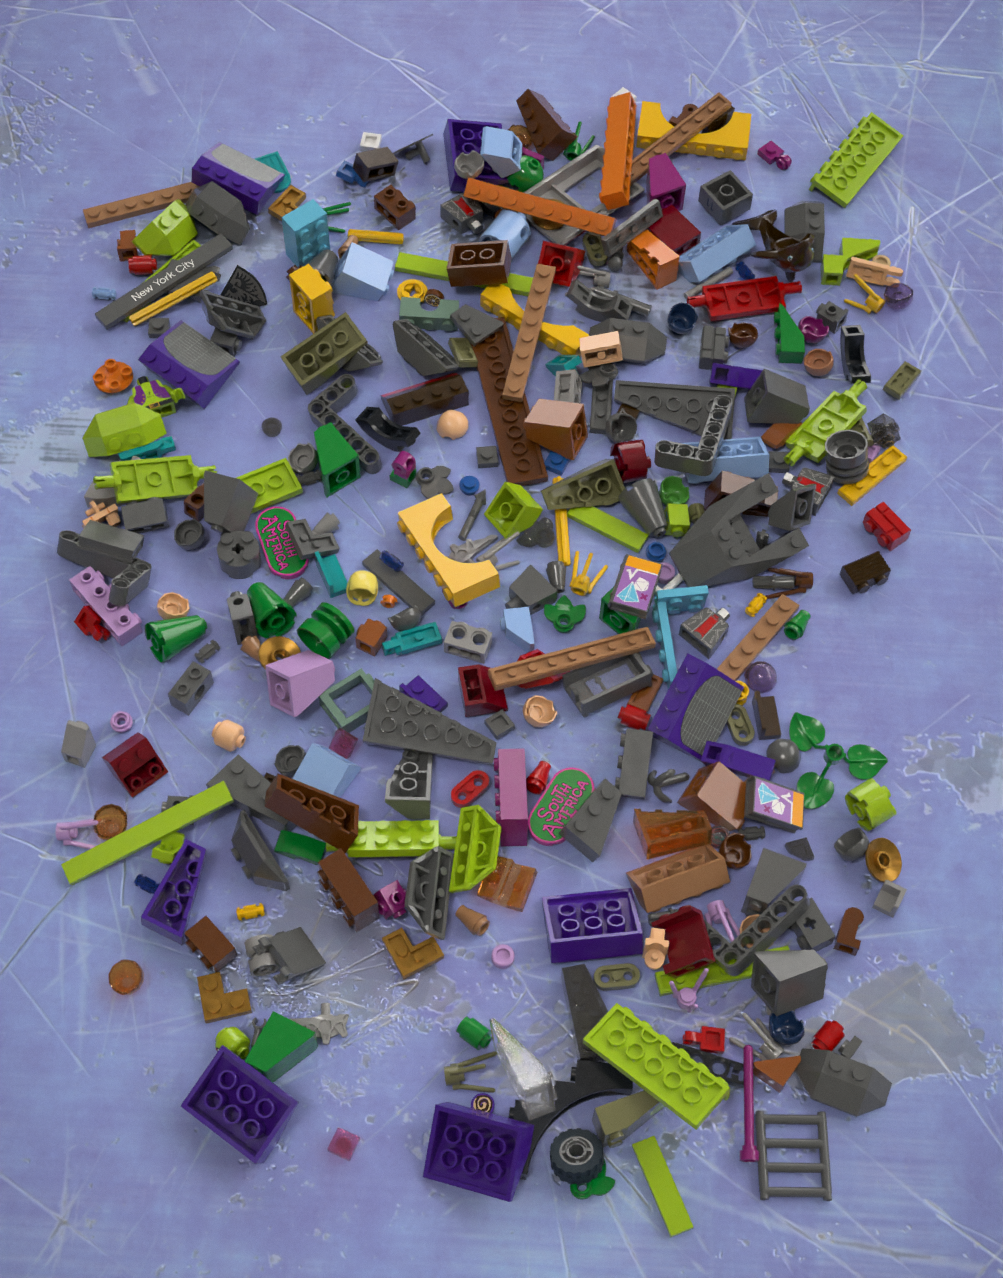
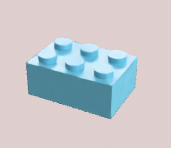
(305, 233)

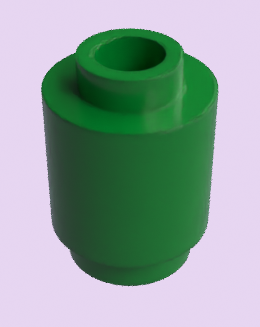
(474, 1033)

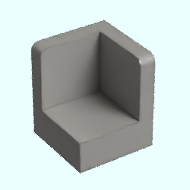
(889, 898)

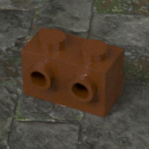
(395, 207)
(210, 944)

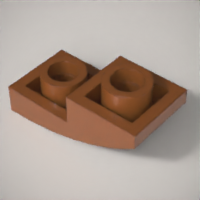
(779, 433)

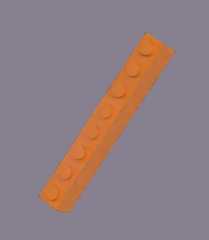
(618, 151)
(539, 207)

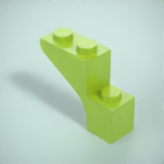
(834, 265)

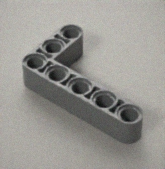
(328, 414)
(698, 459)
(127, 578)
(753, 933)

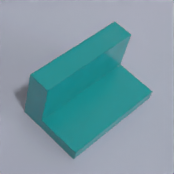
(331, 574)

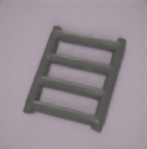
(820, 1143)

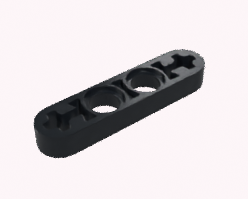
(709, 1059)

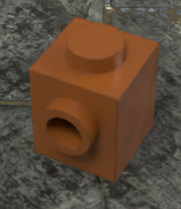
(371, 636)

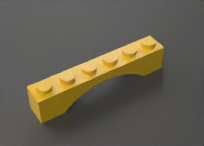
(500, 302)

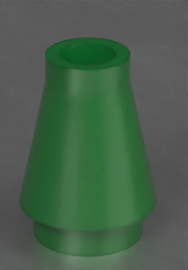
(796, 626)

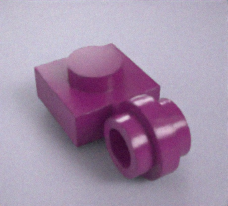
(773, 153)

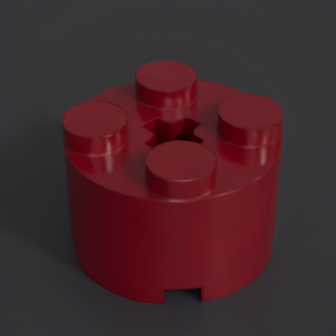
(631, 460)

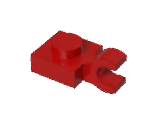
(89, 621)
(710, 1039)

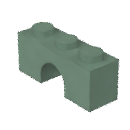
(429, 320)

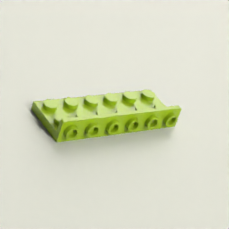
(856, 159)
(657, 1065)

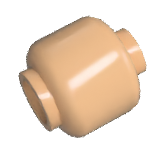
(228, 735)

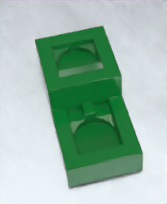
(299, 846)

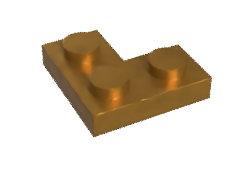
(287, 202)
(411, 958)
(218, 1004)

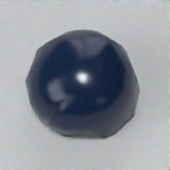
(682, 318)
(786, 1028)

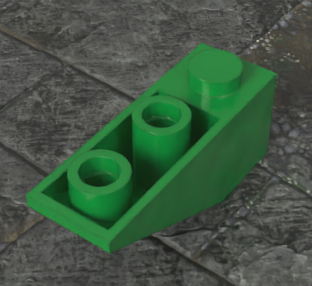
(790, 338)

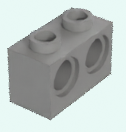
(568, 386)
(465, 647)

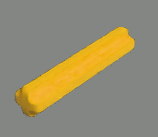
(377, 236)

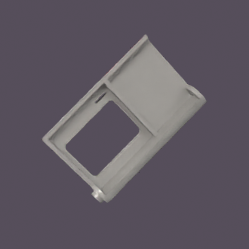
(565, 178)

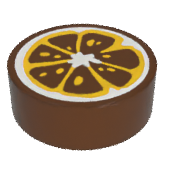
(433, 297)

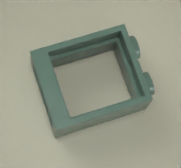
(334, 713)

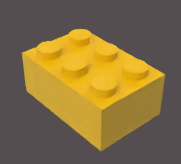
(310, 296)

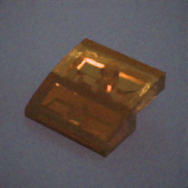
(508, 884)

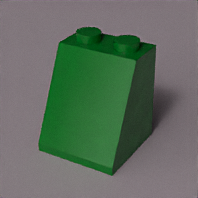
(336, 459)
(617, 620)
(281, 1047)

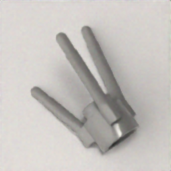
(600, 278)
(490, 554)
(770, 1049)

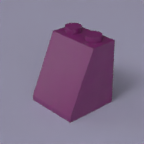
(664, 182)

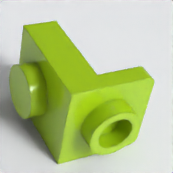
(168, 848)

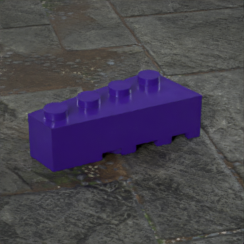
(174, 898)

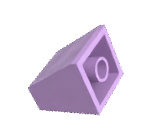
(298, 681)

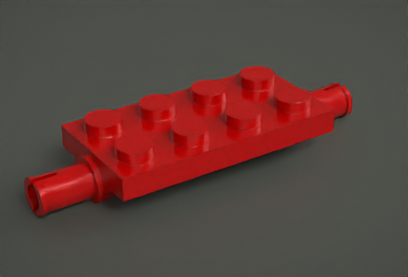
(744, 297)

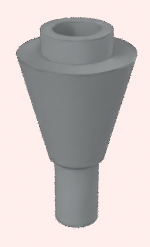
(327, 524)

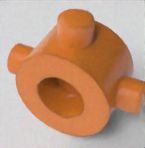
(388, 601)

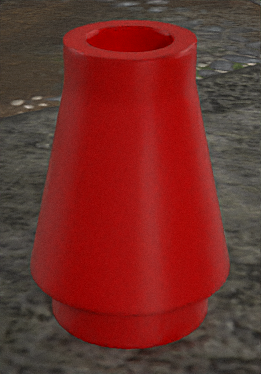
(537, 780)

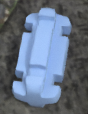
(103, 293)

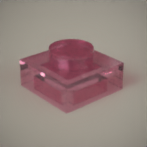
(343, 743)
(343, 1144)

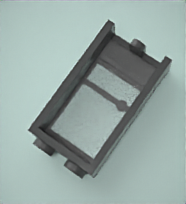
(606, 682)

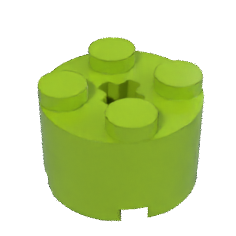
(870, 804)

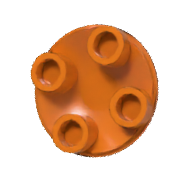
(113, 376)

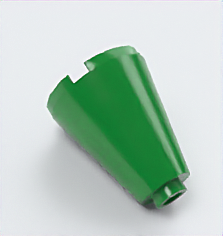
(270, 611)
(173, 635)

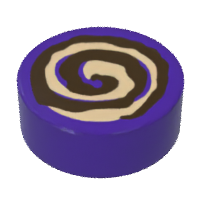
(483, 1103)

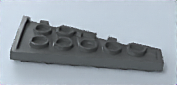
(674, 403)
(411, 725)

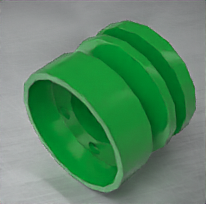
(325, 630)

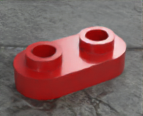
(469, 789)

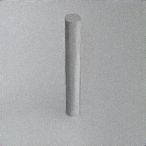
(711, 281)

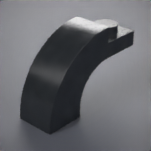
(853, 354)
(385, 431)

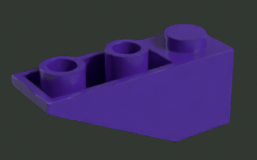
(733, 375)
(738, 760)

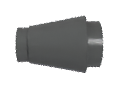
(556, 574)
(299, 591)

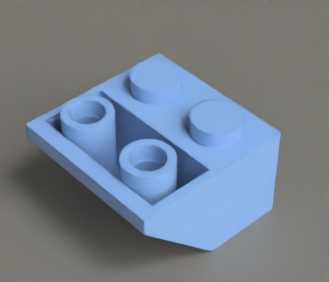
(501, 150)

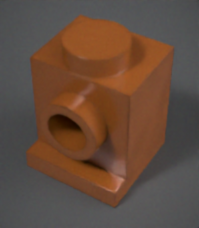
(125, 247)

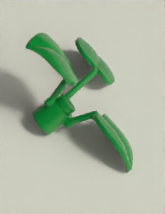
(863, 760)

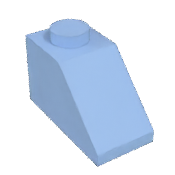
(518, 627)

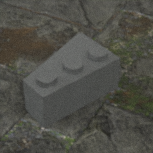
(634, 763)
(592, 820)

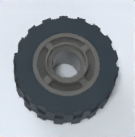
(576, 1143)

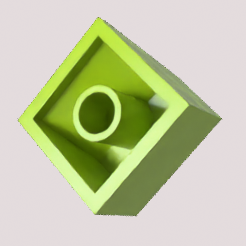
(512, 510)

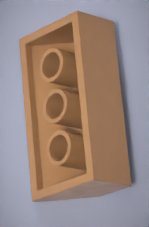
(678, 877)

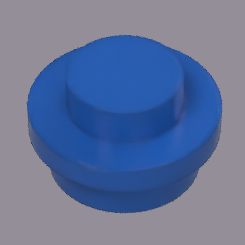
(469, 485)
(656, 552)

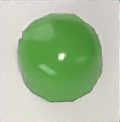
(673, 491)

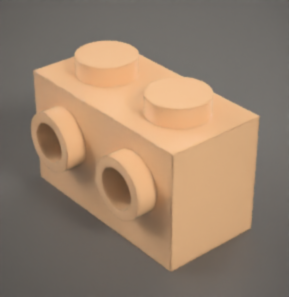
(600, 349)

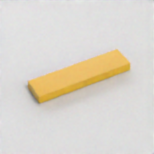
(878, 471)

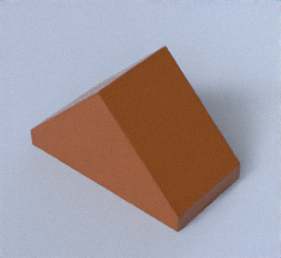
(776, 1071)

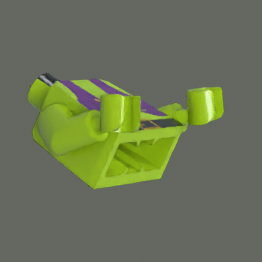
(156, 396)

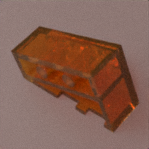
(671, 831)

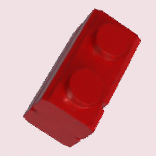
(886, 526)

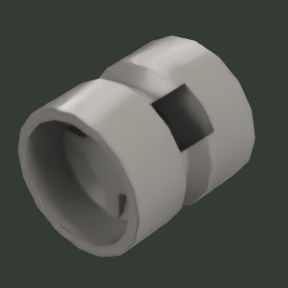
(260, 964)

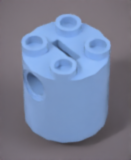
(509, 227)

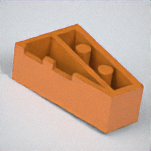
(654, 259)

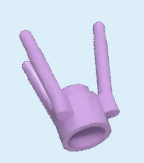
(68, 830)
(720, 914)
(687, 997)

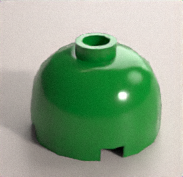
(528, 176)

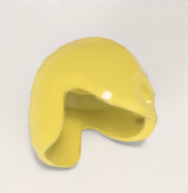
(362, 586)

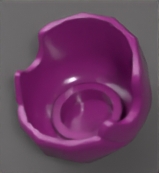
(813, 329)

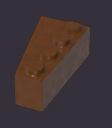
(544, 125)
(314, 811)

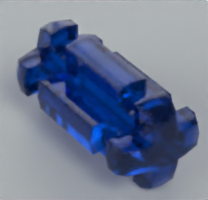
(744, 271)
(391, 560)
(146, 883)

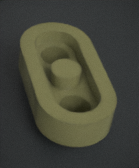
(594, 252)
(740, 726)
(615, 975)

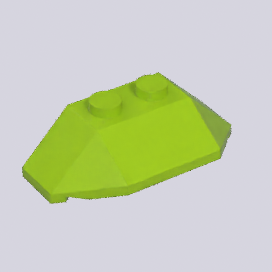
(167, 232)
(122, 430)
(474, 848)

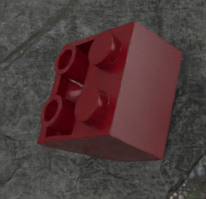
(478, 692)
(135, 764)

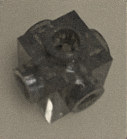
(884, 431)

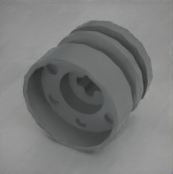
(847, 456)

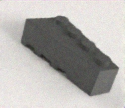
(249, 792)

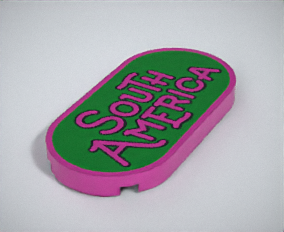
(277, 544)
(558, 804)

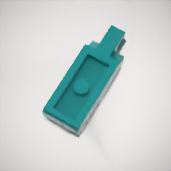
(151, 450)
(413, 639)

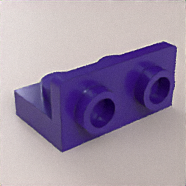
(424, 693)

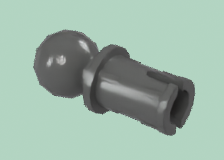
(615, 262)

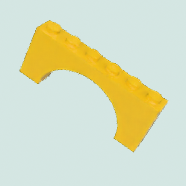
(726, 142)
(458, 580)

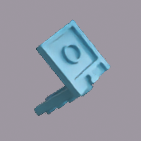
(672, 602)

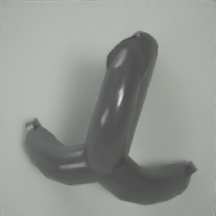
(665, 779)

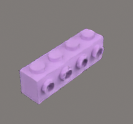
(117, 619)

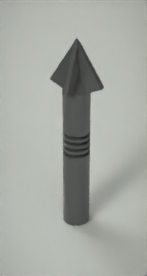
(479, 501)

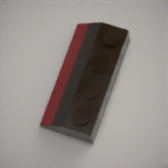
(426, 399)

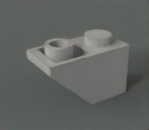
(77, 743)

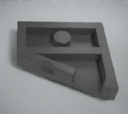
(475, 324)

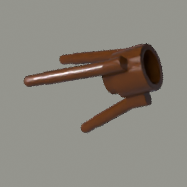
(803, 580)

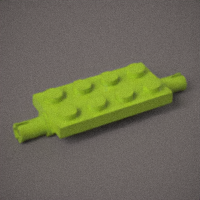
(834, 414)
(152, 478)
(397, 839)

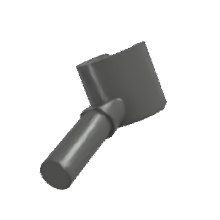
(257, 1030)

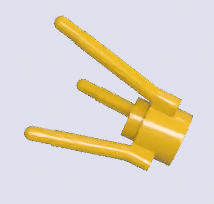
(873, 302)
(581, 584)

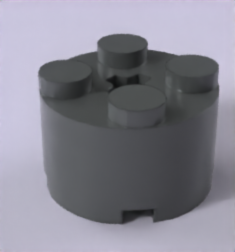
(239, 554)

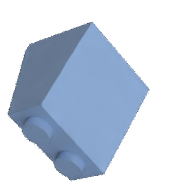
(362, 274)
(326, 770)

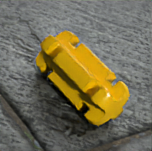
(755, 605)
(250, 911)

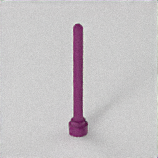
(749, 1151)

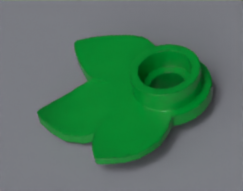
(564, 612)
(597, 1186)

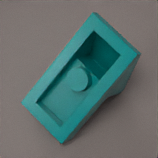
(563, 363)

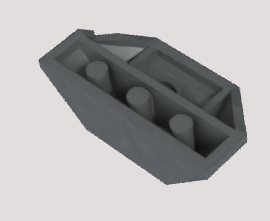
(219, 211)
(806, 218)
(232, 314)
(638, 339)
(421, 349)
(363, 358)
(255, 855)
(429, 890)
(842, 1082)

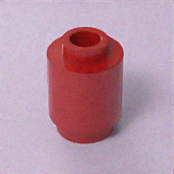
(142, 265)
(634, 717)
(828, 1036)

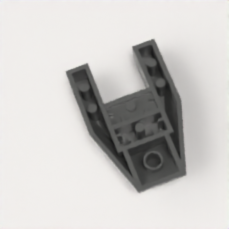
(721, 546)

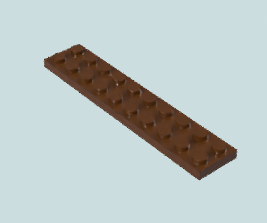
(519, 456)

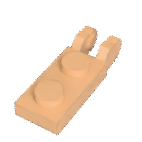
(873, 272)

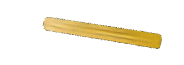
(173, 298)
(562, 532)

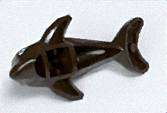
(784, 251)

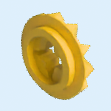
(407, 287)

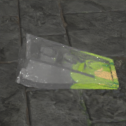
(526, 1073)

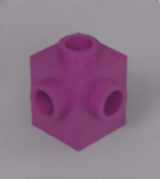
(391, 900)

